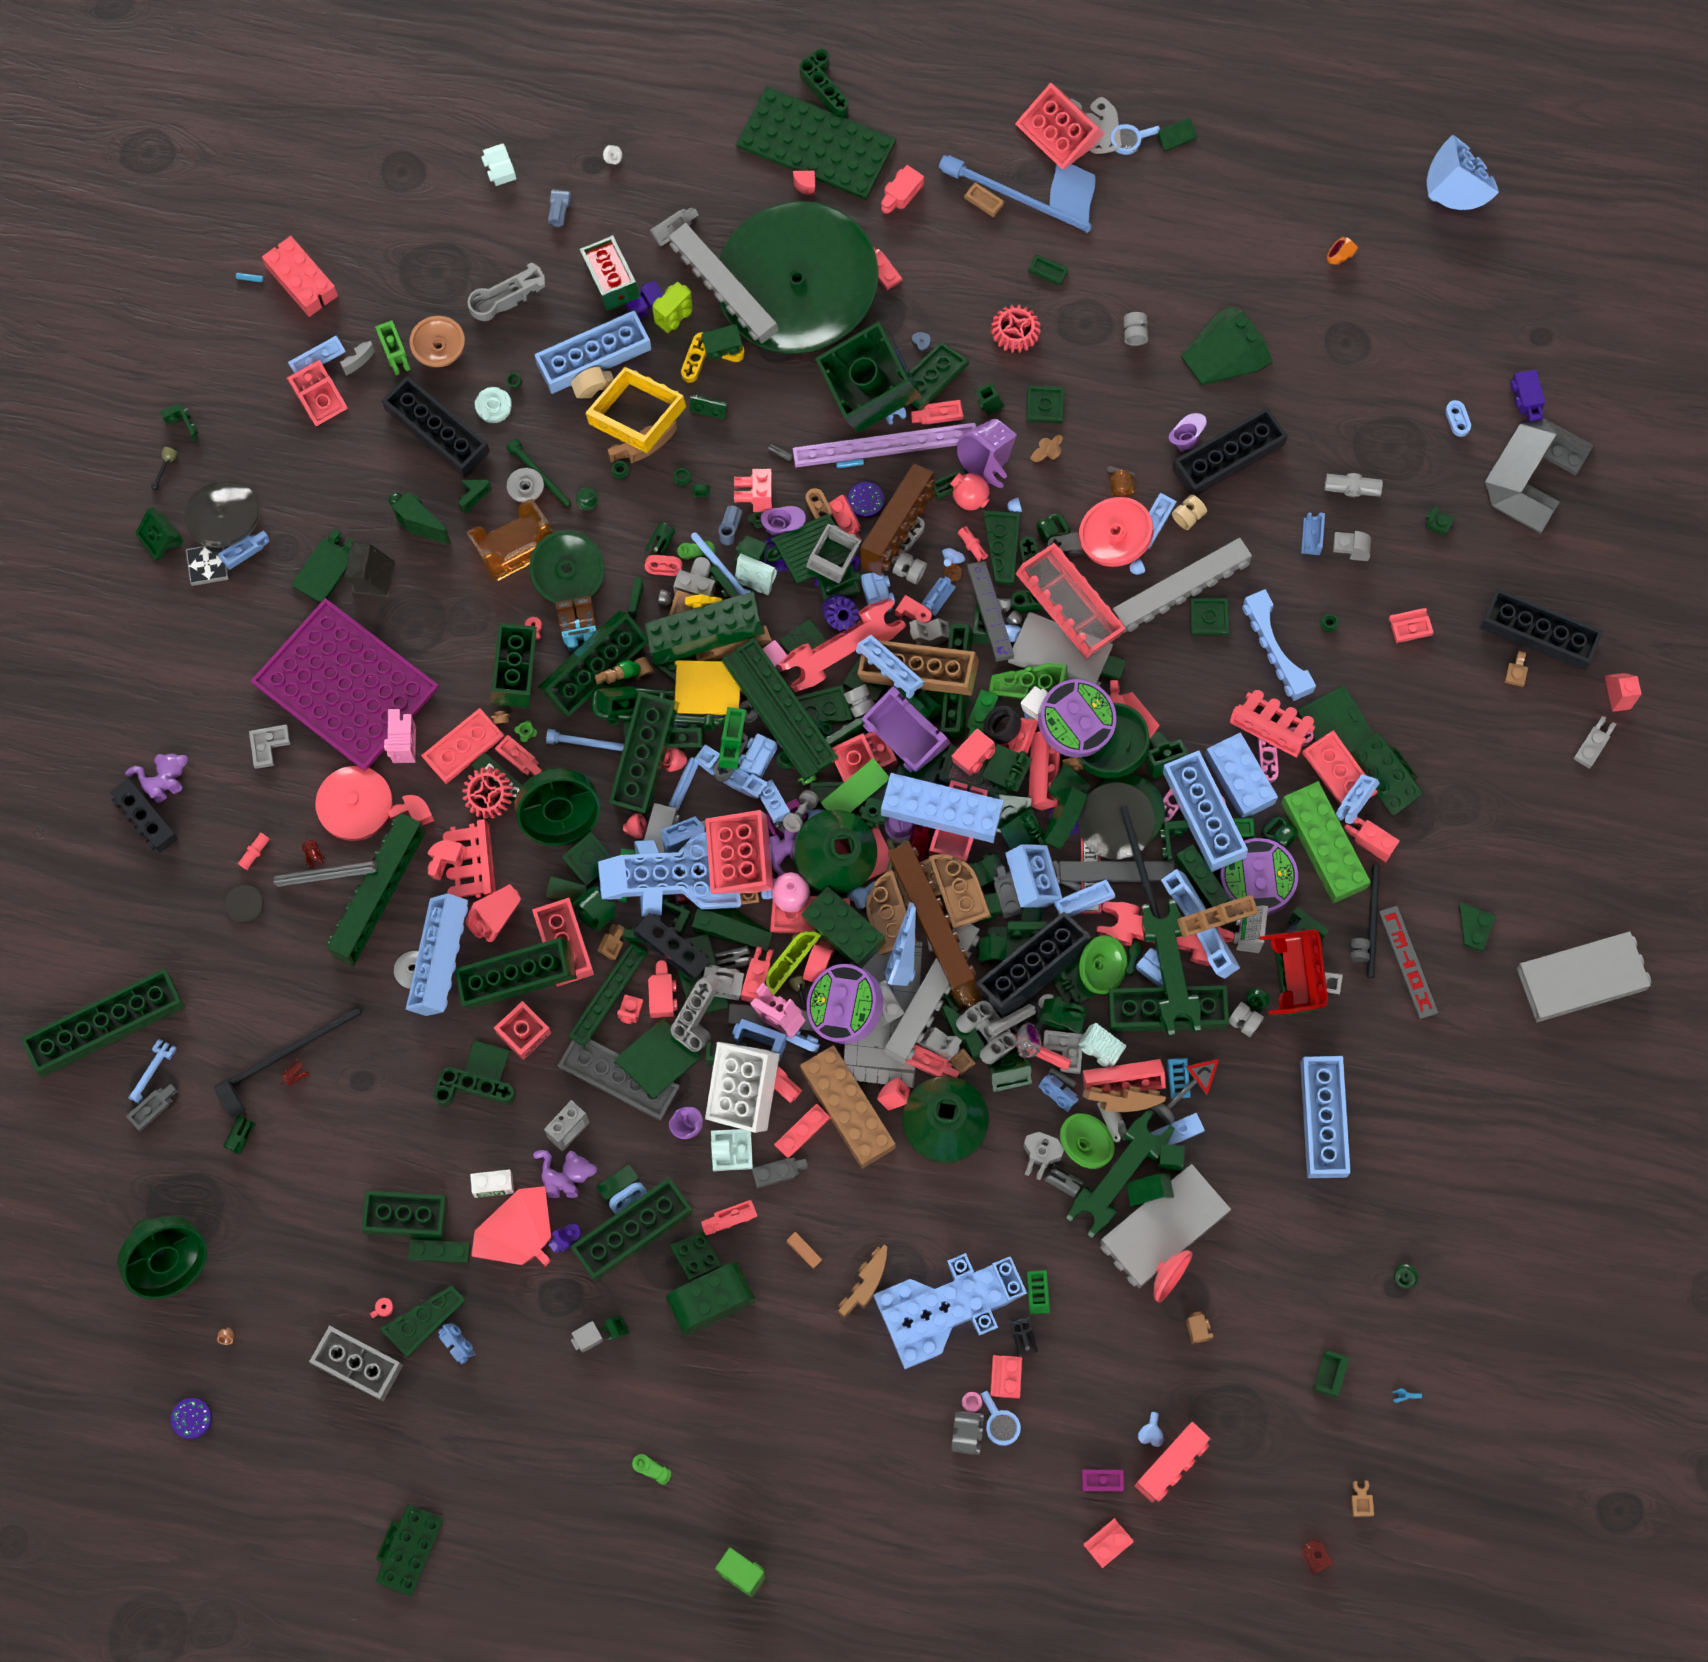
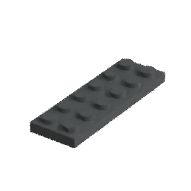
(596, 1067)

